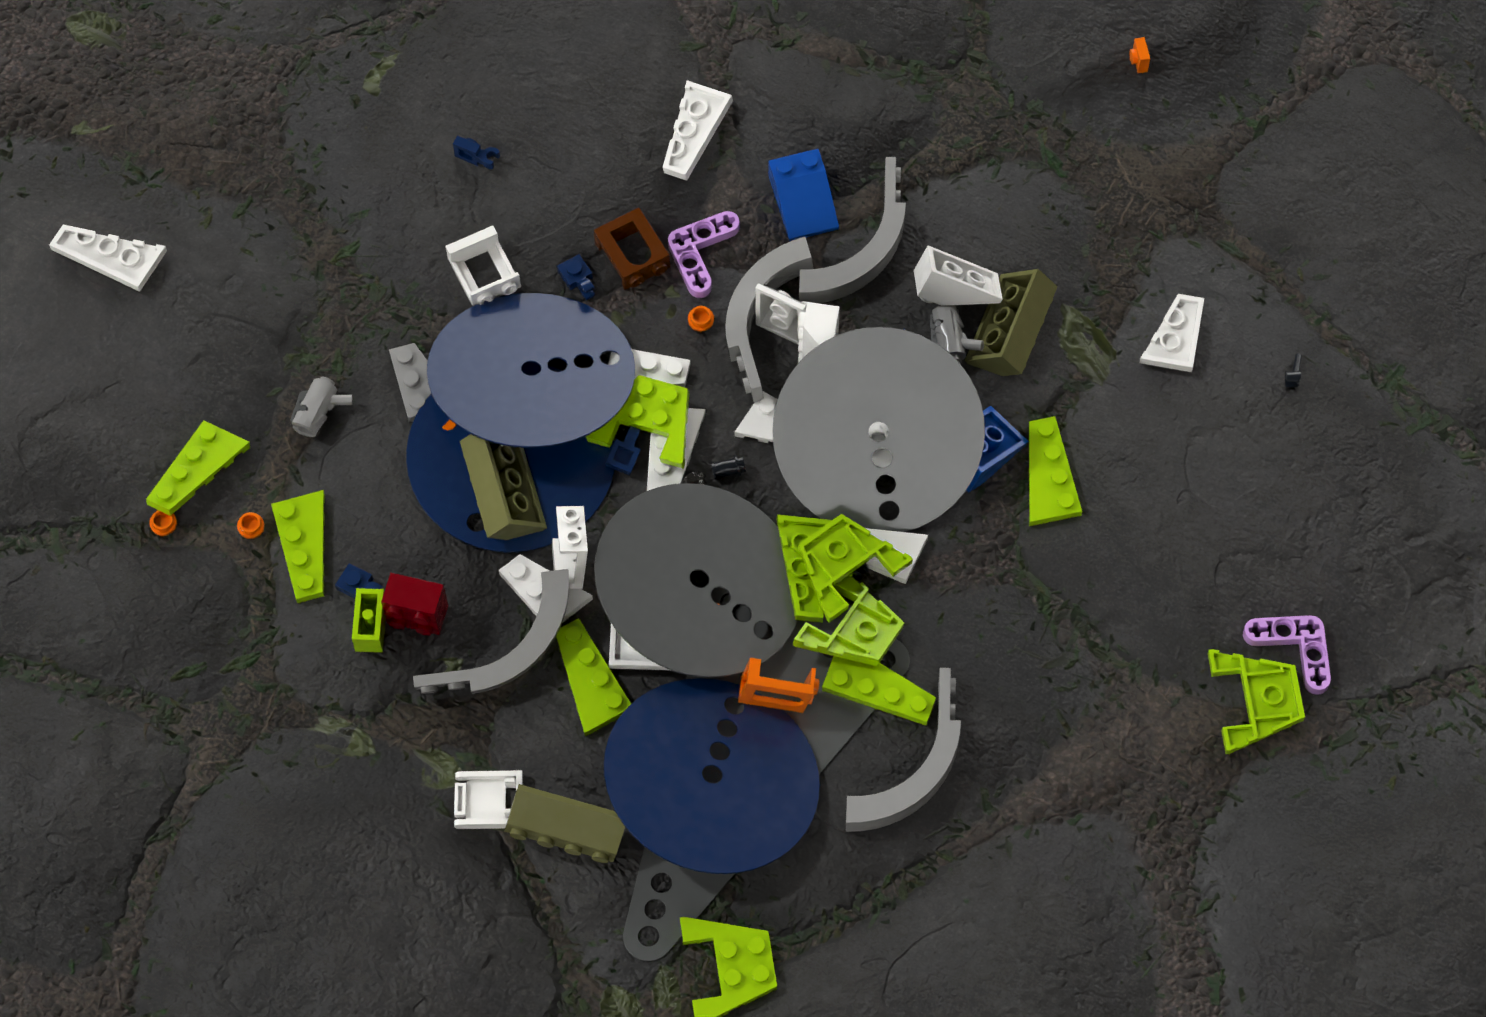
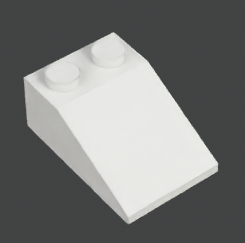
(954, 281)
(778, 312)

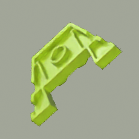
(655, 409)
(839, 551)
(862, 634)
(1269, 694)
(742, 964)

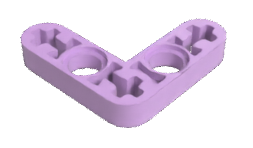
(690, 249)
(1304, 639)

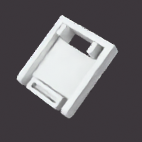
(483, 798)

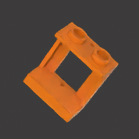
(752, 681)

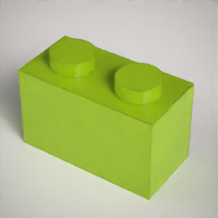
(368, 621)

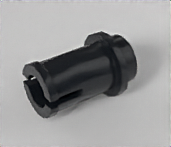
(728, 467)

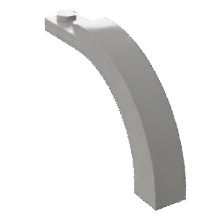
(771, 271)
(853, 274)
(528, 652)
(895, 804)

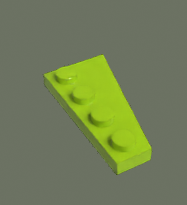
(196, 465)
(1050, 478)
(302, 539)
(803, 595)
(593, 685)
(878, 689)

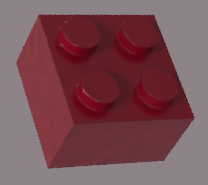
(414, 604)

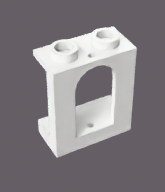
(473, 246)
(571, 545)

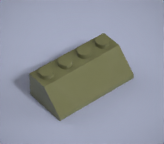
(1014, 324)
(503, 488)
(565, 824)

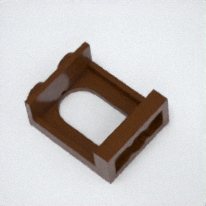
(621, 227)

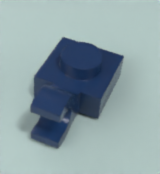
(471, 151)
(577, 274)
(624, 454)
(355, 578)

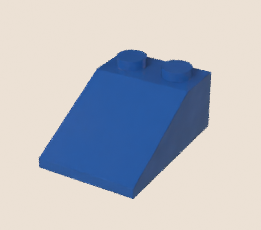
(803, 194)
(1000, 445)

